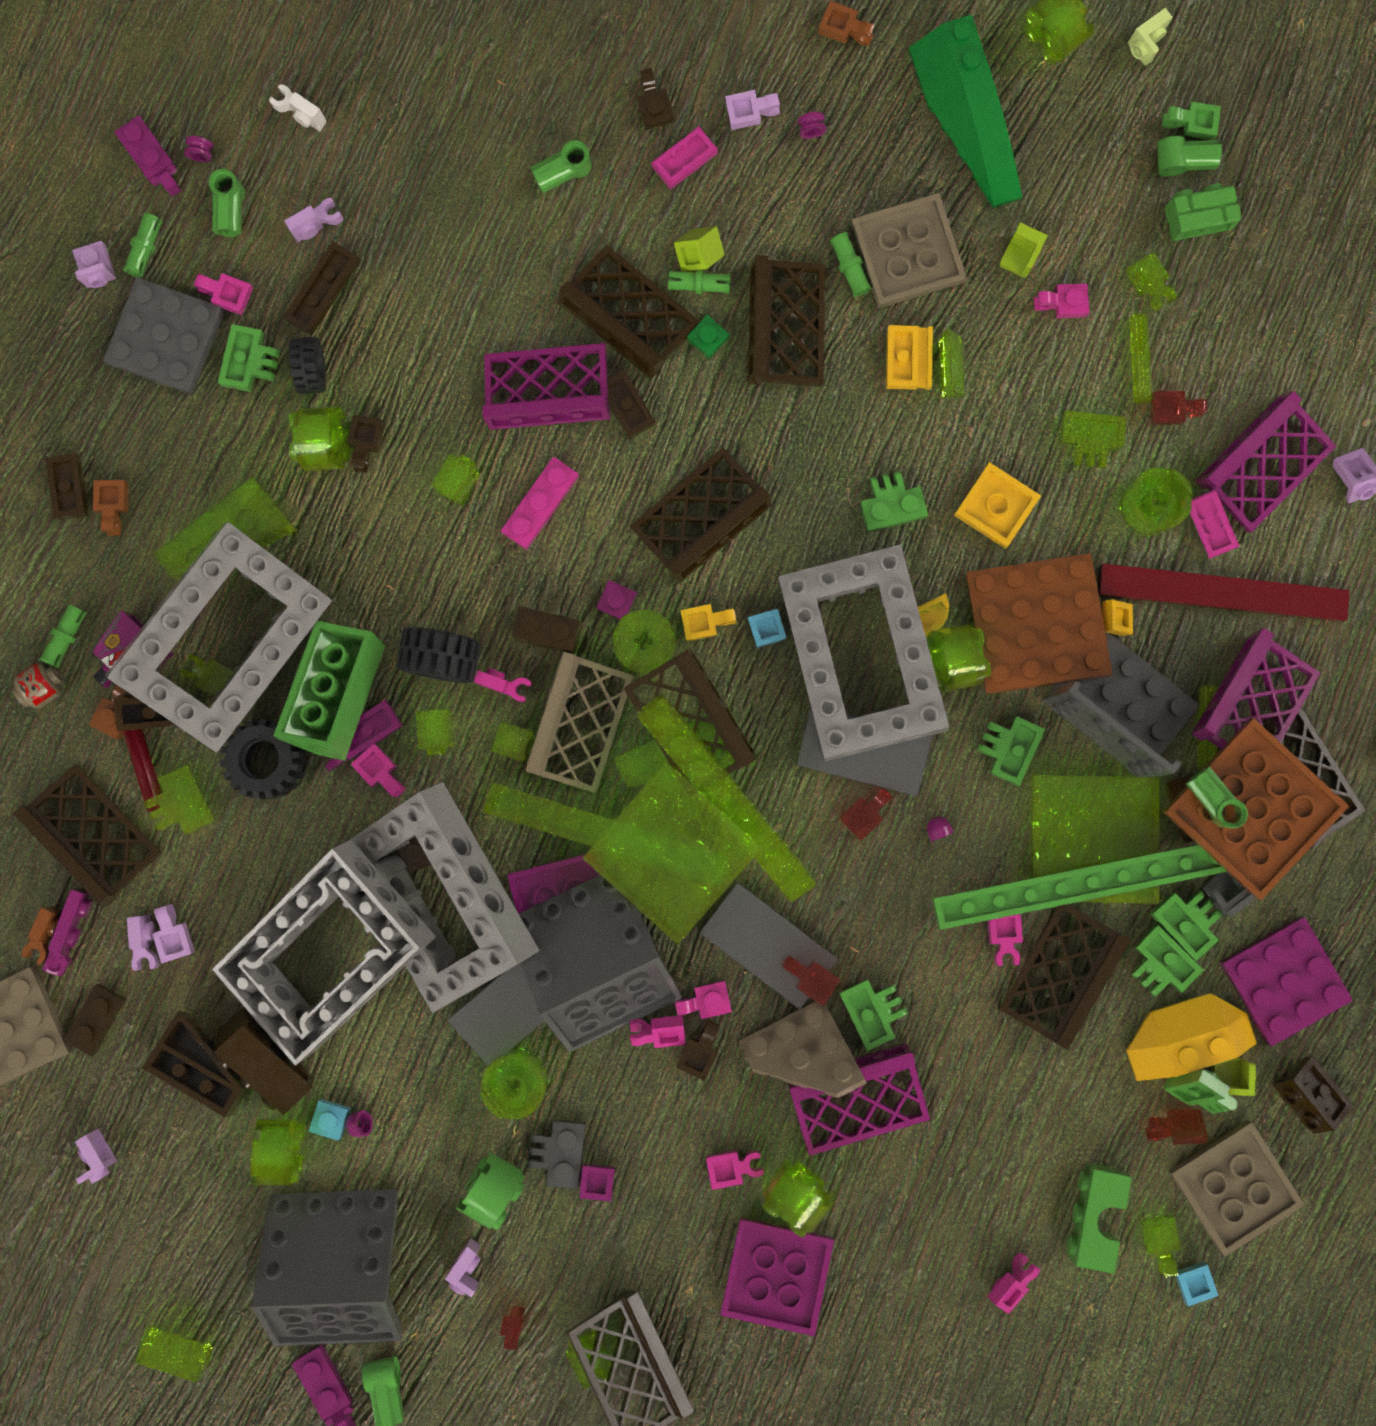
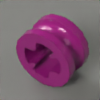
(812, 125)
(198, 149)

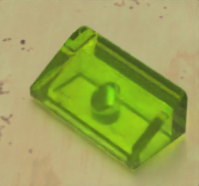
(951, 365)

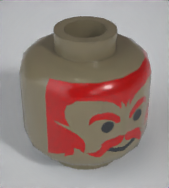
(37, 685)

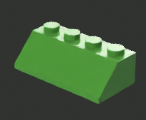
(330, 689)

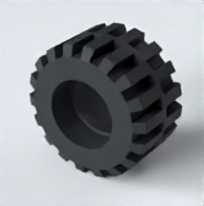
(438, 655)
(239, 766)

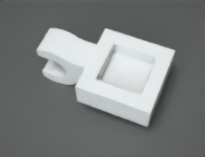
(304, 111)

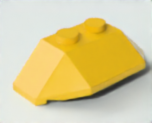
(1189, 1038)

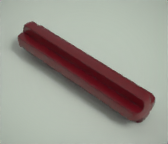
(142, 765)

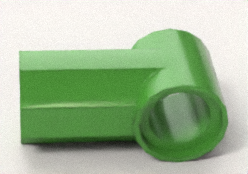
(1179, 156)
(558, 167)
(226, 205)
(1215, 796)
(382, 1381)

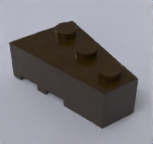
(261, 1063)
(189, 1064)

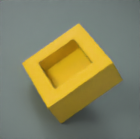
(1117, 617)

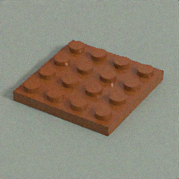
(1040, 623)
(1284, 805)

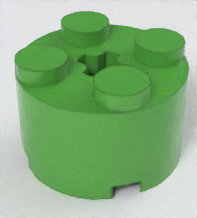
(490, 1191)

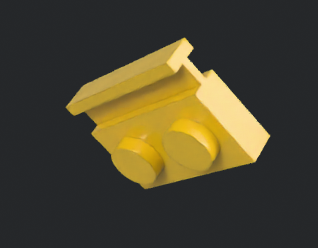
(909, 357)

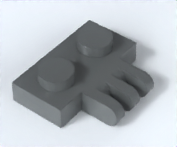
(560, 1153)

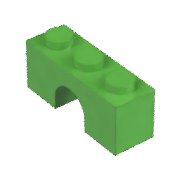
(1100, 1189)

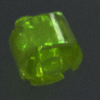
(1058, 27)
(319, 438)
(1143, 514)
(632, 629)
(958, 657)
(514, 1102)
(276, 1152)
(797, 1197)

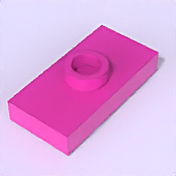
(684, 157)
(1212, 524)

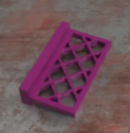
(543, 410)
(1255, 439)
(1239, 680)
(872, 1067)

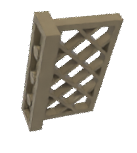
(552, 715)

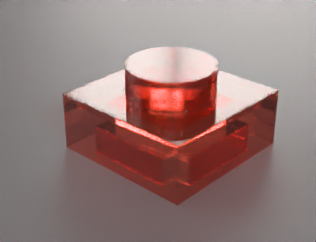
(512, 1327)

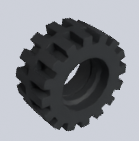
(307, 365)

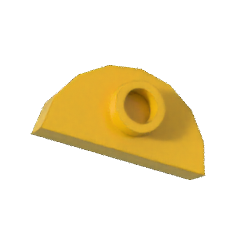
(934, 613)

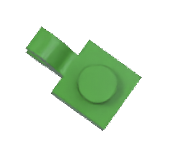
(1198, 120)

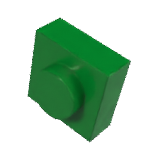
(708, 337)

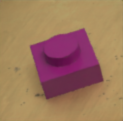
(616, 600)
(597, 1182)

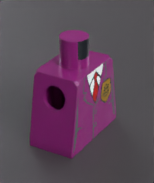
(115, 641)

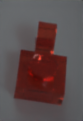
(1171, 408)
(863, 816)
(814, 981)
(1183, 1125)

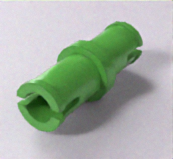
(142, 245)
(850, 264)
(699, 281)
(63, 636)

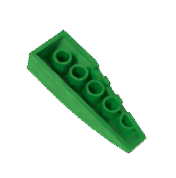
(966, 102)

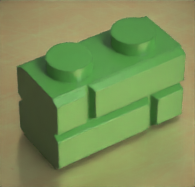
(1202, 212)

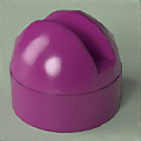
(938, 828)
(362, 1129)

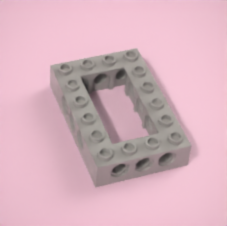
(224, 552)
(926, 710)
(470, 884)
(272, 998)

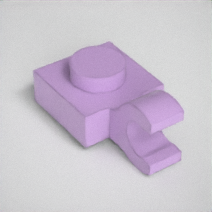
(745, 108)
(309, 221)
(140, 939)
(173, 939)

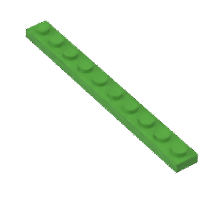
(1073, 886)

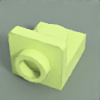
(1145, 36)

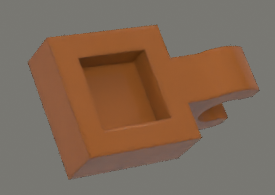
(841, 23)
(110, 499)
(104, 715)
(42, 932)

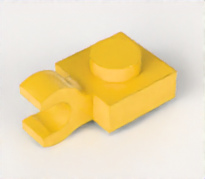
(702, 622)

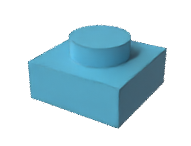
(766, 628)
(329, 1119)
(1196, 1283)

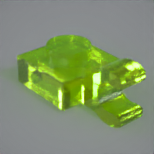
(1161, 1238)

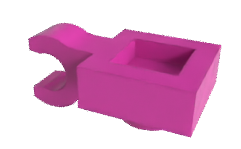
(227, 292)
(1067, 300)
(495, 681)
(376, 768)
(709, 1000)
(663, 1032)
(1012, 1287)

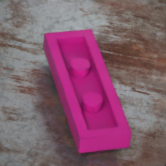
(540, 503)

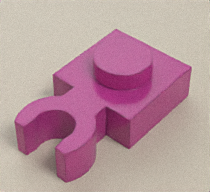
(1005, 933)
(727, 1169)

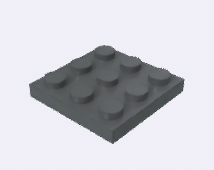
(164, 335)

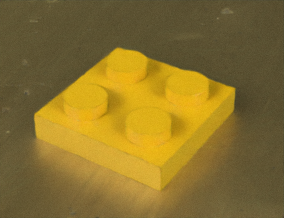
(997, 505)

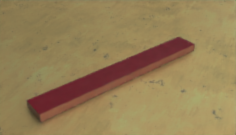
(1223, 592)

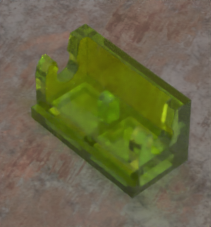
(174, 1354)

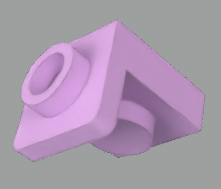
(93, 265)
(1357, 473)
(97, 1154)
(466, 1262)

